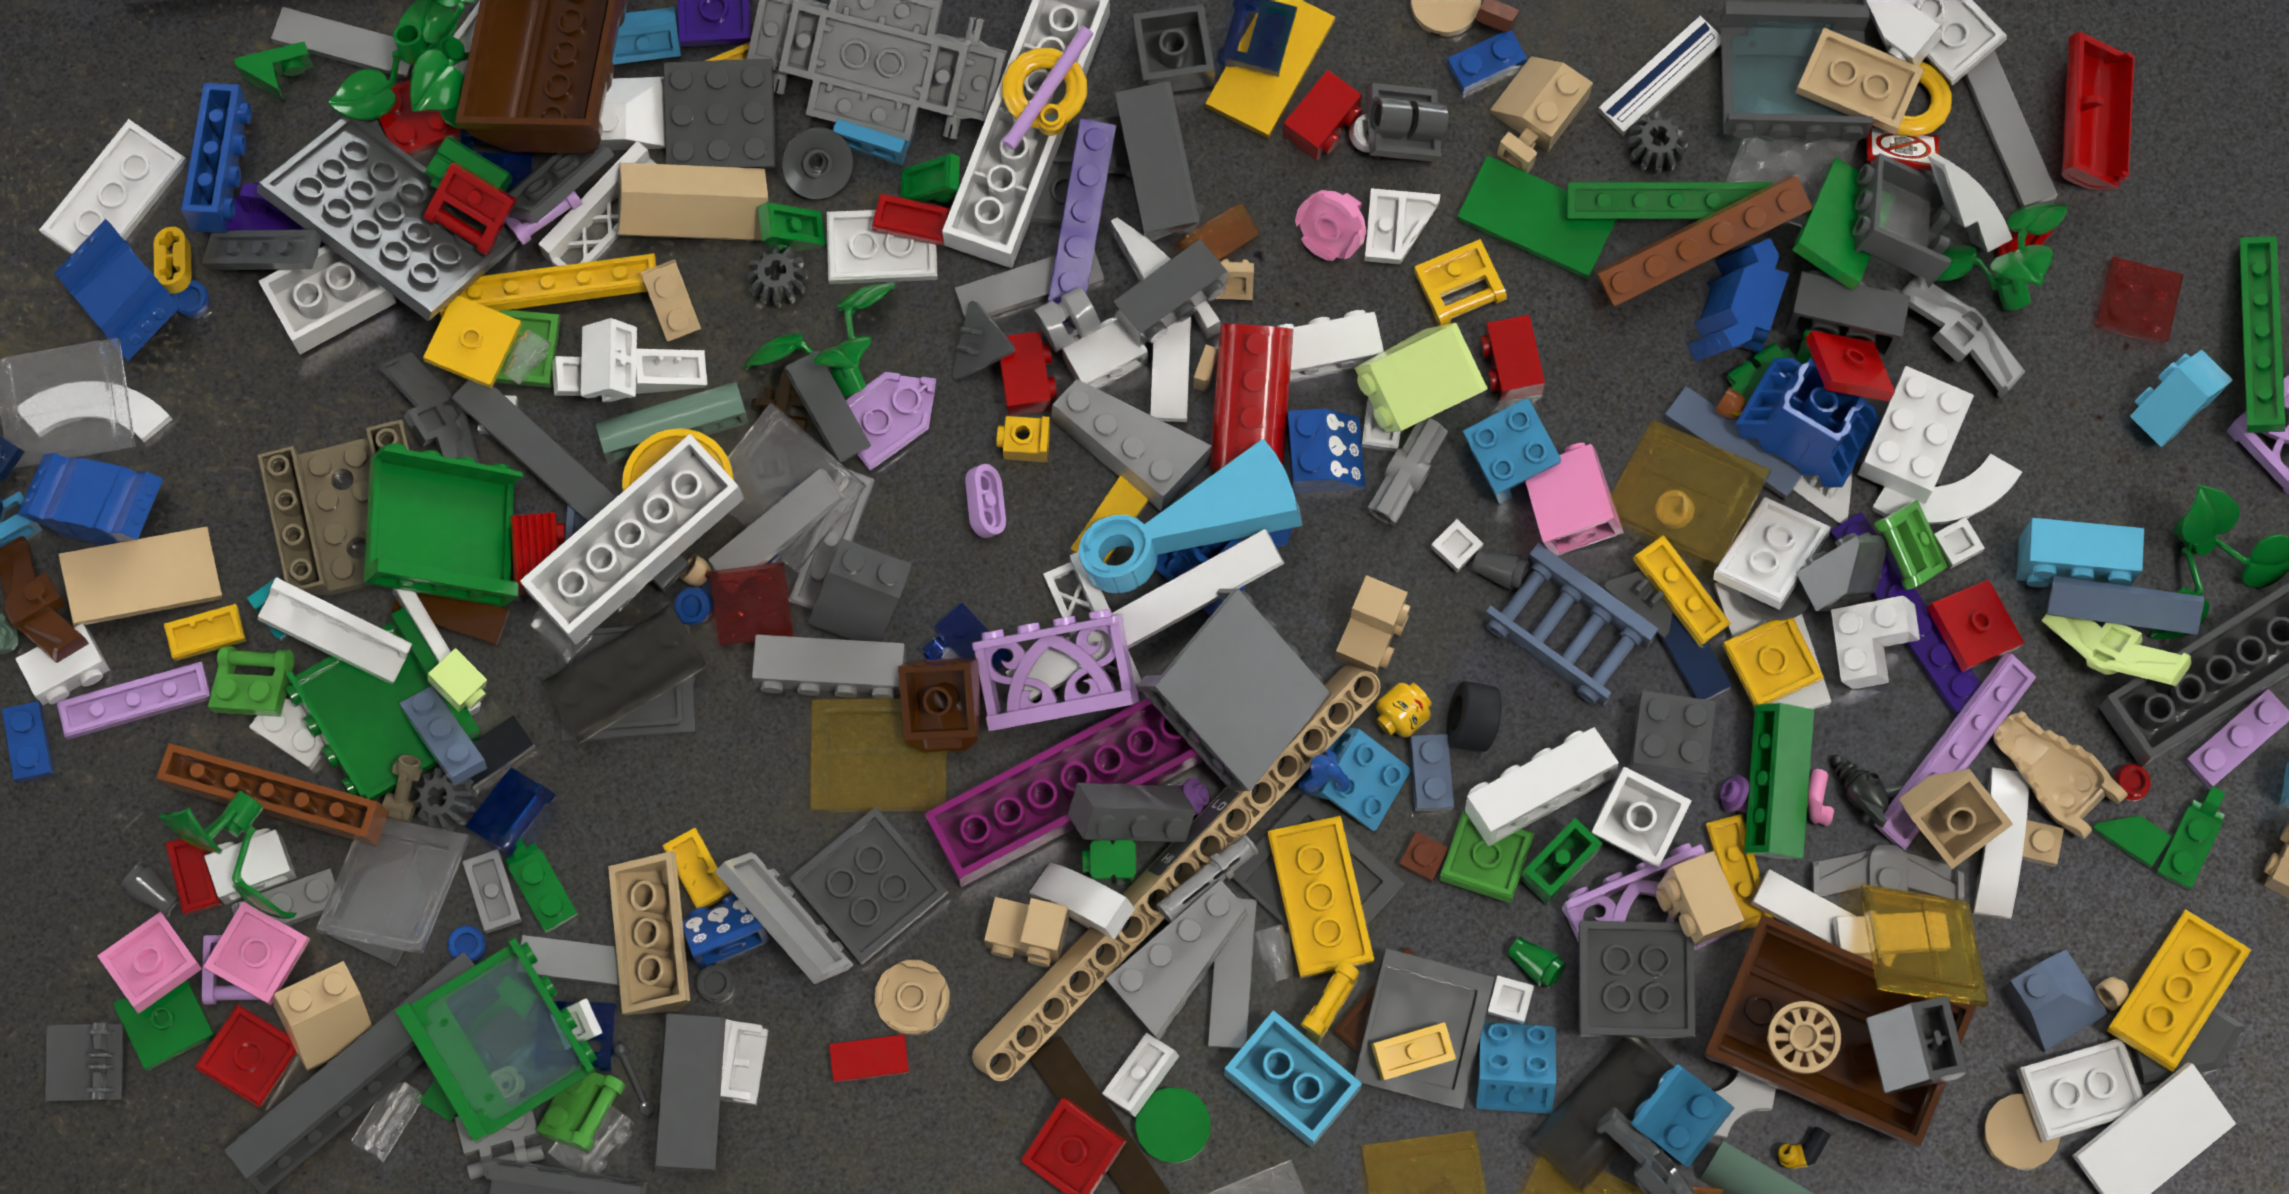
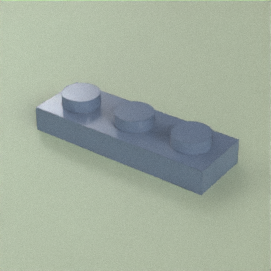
(443, 735)

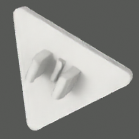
(1829, 500)

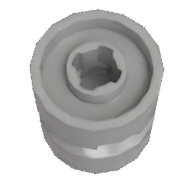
(1080, 315)

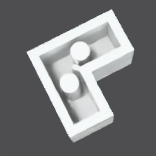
(1864, 632)

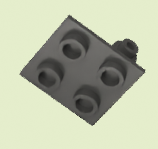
(84, 1062)

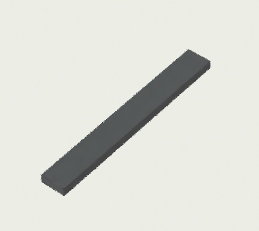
(545, 459)

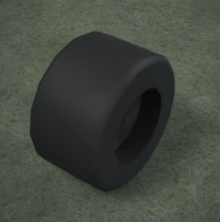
(1474, 716)

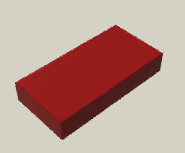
(910, 219)
(192, 877)
(869, 1058)

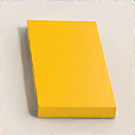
(1259, 98)
(1320, 896)
(2179, 990)

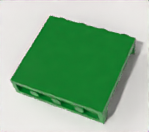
(440, 526)
(363, 716)

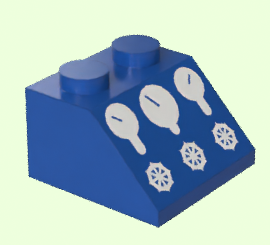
(1324, 451)
(722, 932)

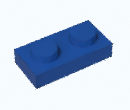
(1486, 60)
(27, 742)

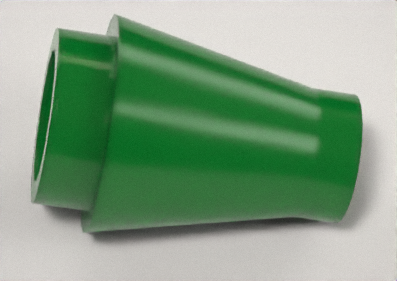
(1537, 962)

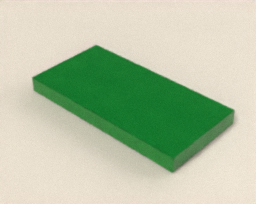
(1533, 218)
(1828, 228)

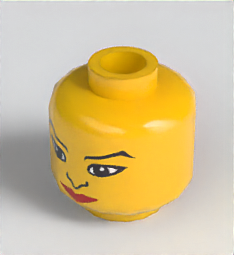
(1403, 710)

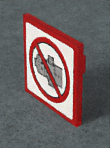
(1905, 149)

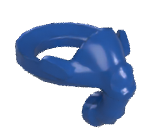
(1322, 770)

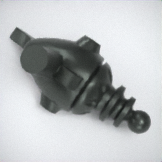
(1865, 789)

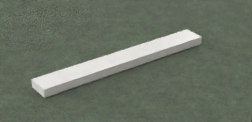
(1167, 605)

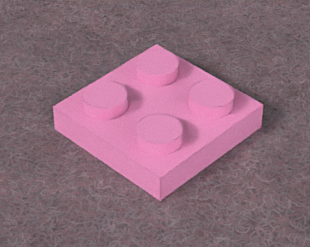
(256, 953)
(149, 962)

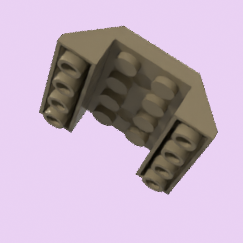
(316, 520)

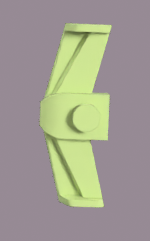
(2118, 649)

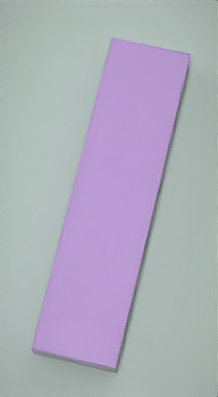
(134, 700)

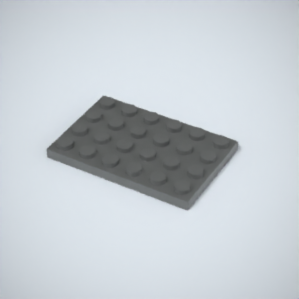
(370, 210)

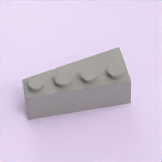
(1131, 442)
(1178, 958)

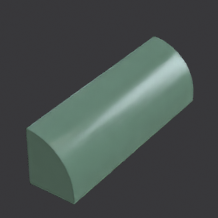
(702, 412)
(1742, 1174)

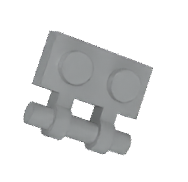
(514, 1133)

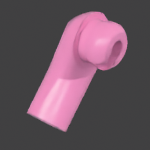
(1816, 791)

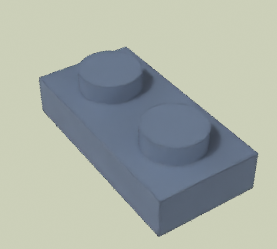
(1431, 772)

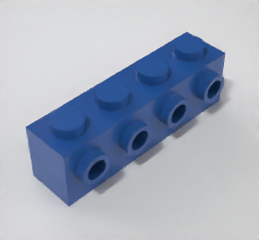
(215, 158)

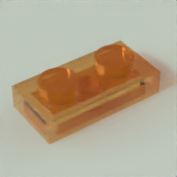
(1224, 232)

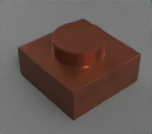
(1423, 857)

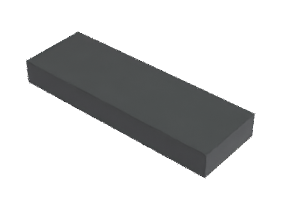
(827, 408)

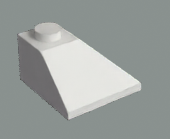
(634, 113)
(1640, 816)

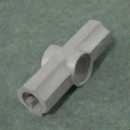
(1407, 471)

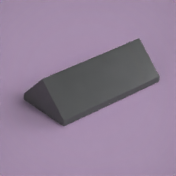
(1157, 159)
(689, 1093)

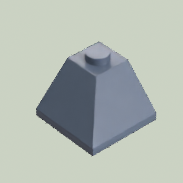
(2054, 1000)

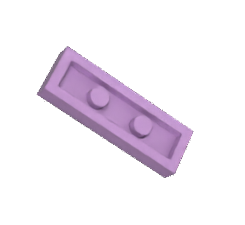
(2238, 739)

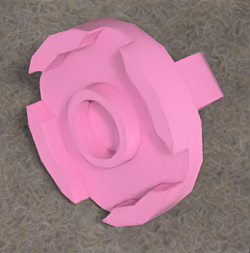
(1331, 224)

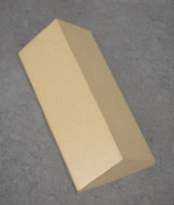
(690, 201)
(649, 935)

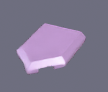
(892, 414)

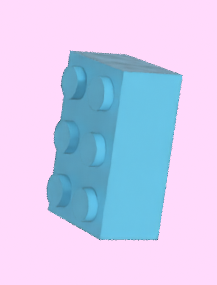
(2079, 552)
(1292, 1079)

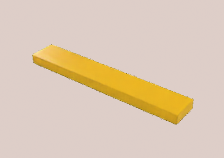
(560, 283)

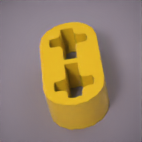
(179, 259)

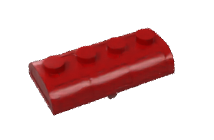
(2097, 114)
(1250, 390)

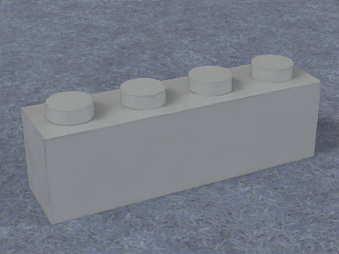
(827, 666)

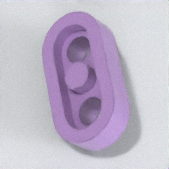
(985, 501)

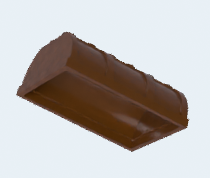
(540, 73)
(1794, 967)

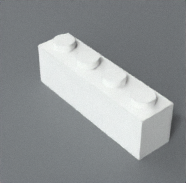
(1334, 344)
(1541, 785)

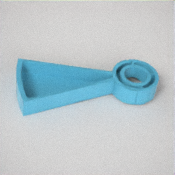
(1229, 505)

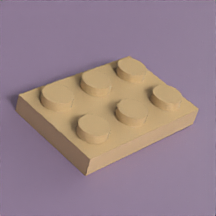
(1859, 80)

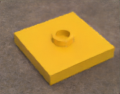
(472, 341)
(1773, 661)

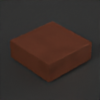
(1497, 15)

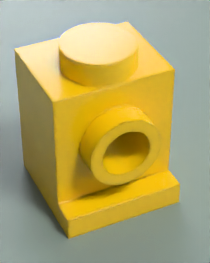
(1033, 448)

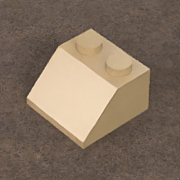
(1544, 99)
(1955, 814)
(322, 1014)

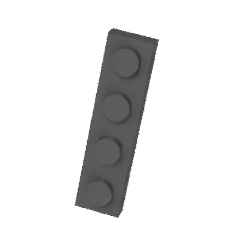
(262, 250)

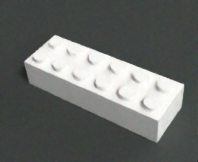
(632, 539)

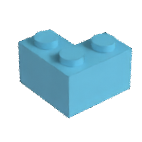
(2184, 392)

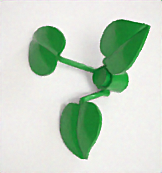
(433, 80)
(367, 92)
(2016, 268)
(842, 358)
(2214, 515)
(234, 819)

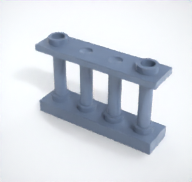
(1574, 589)

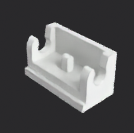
(608, 360)
(742, 1062)

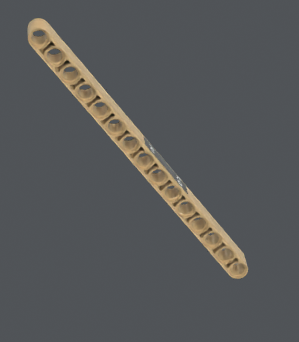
(1160, 877)

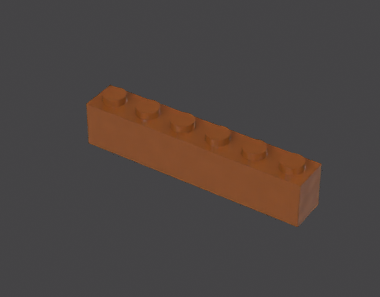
(1703, 239)
(278, 794)

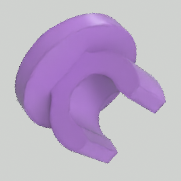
(1196, 794)
(1734, 794)

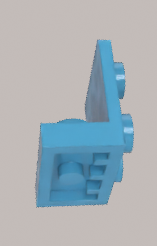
(1511, 448)
(1373, 778)
(1517, 1068)
(1682, 1115)

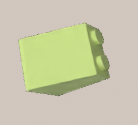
(1420, 377)

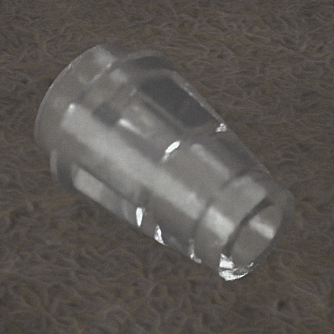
(525, 356)
(1275, 951)

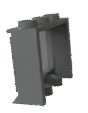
(1901, 218)

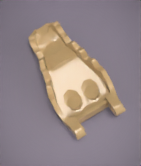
(2060, 774)

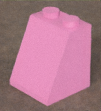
(1573, 502)

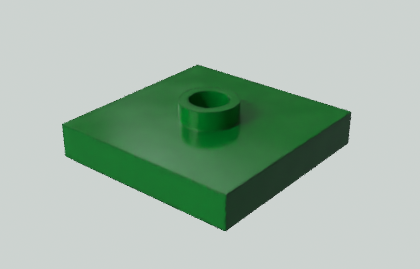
(165, 1027)

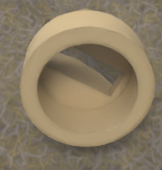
(696, 572)
(2112, 992)

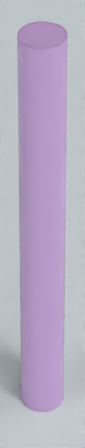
(1047, 88)

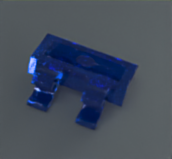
(958, 633)

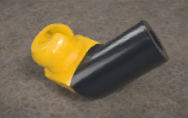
(1804, 1154)

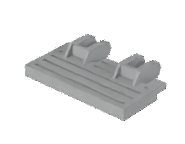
(784, 917)

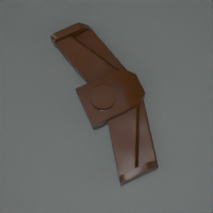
(33, 602)

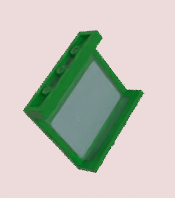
(498, 1040)

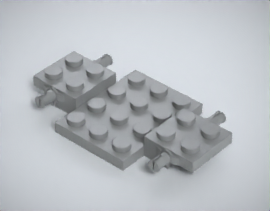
(878, 61)

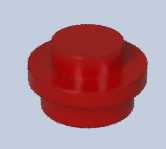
(2134, 781)

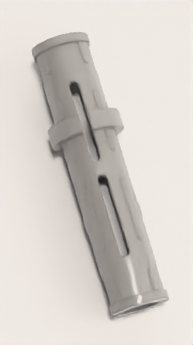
(1219, 868)

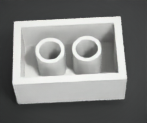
(323, 299)
(1915, 435)

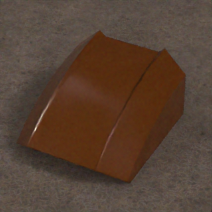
(940, 703)

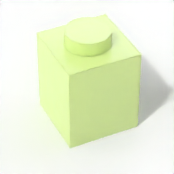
(458, 681)

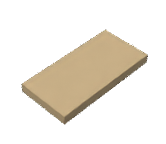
(140, 576)

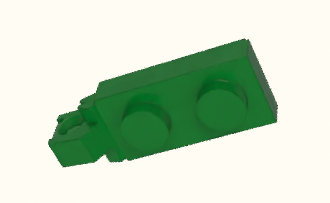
(2192, 840)
(540, 886)

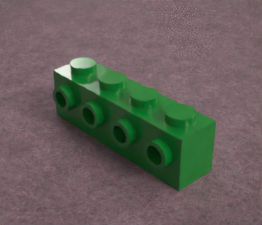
(1779, 825)

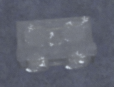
(387, 1120)
(611, 1133)

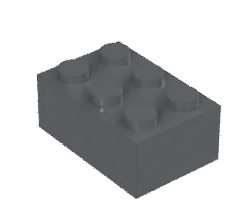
(1860, 313)

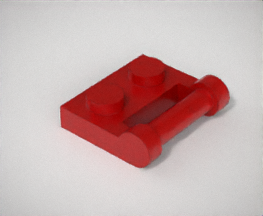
(475, 198)

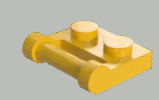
(1454, 272)
(1334, 997)

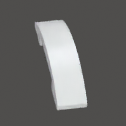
(2003, 855)

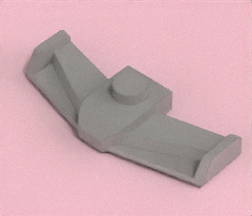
(1964, 332)
(1887, 868)

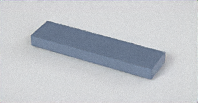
(1698, 419)
(2125, 605)

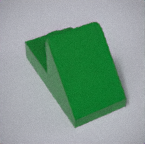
(266, 66)
(791, 227)

